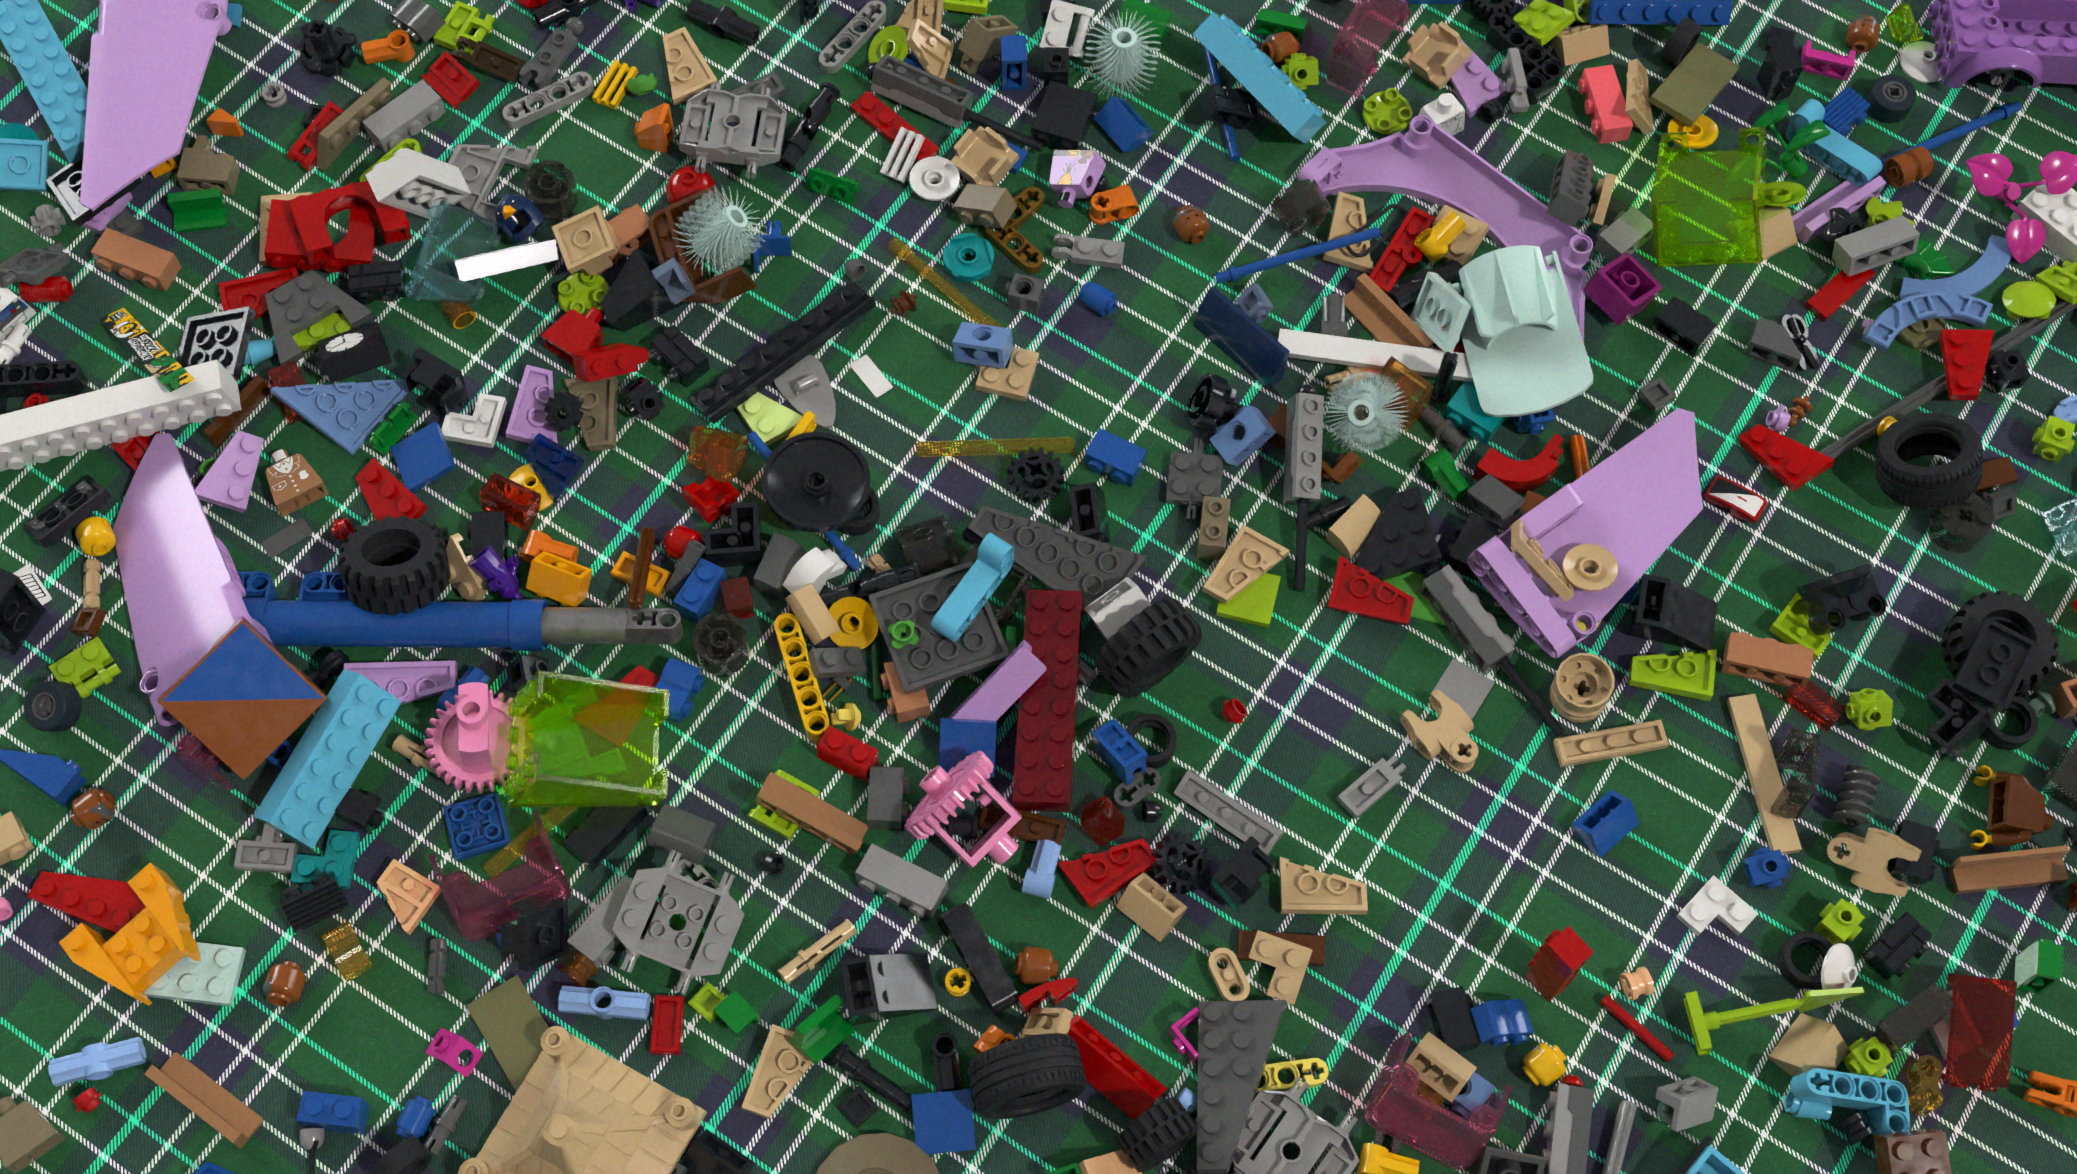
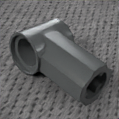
(1333, 316)

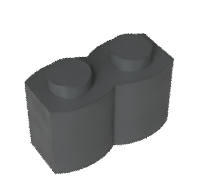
(416, 19)

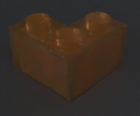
(718, 452)

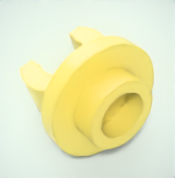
(848, 716)

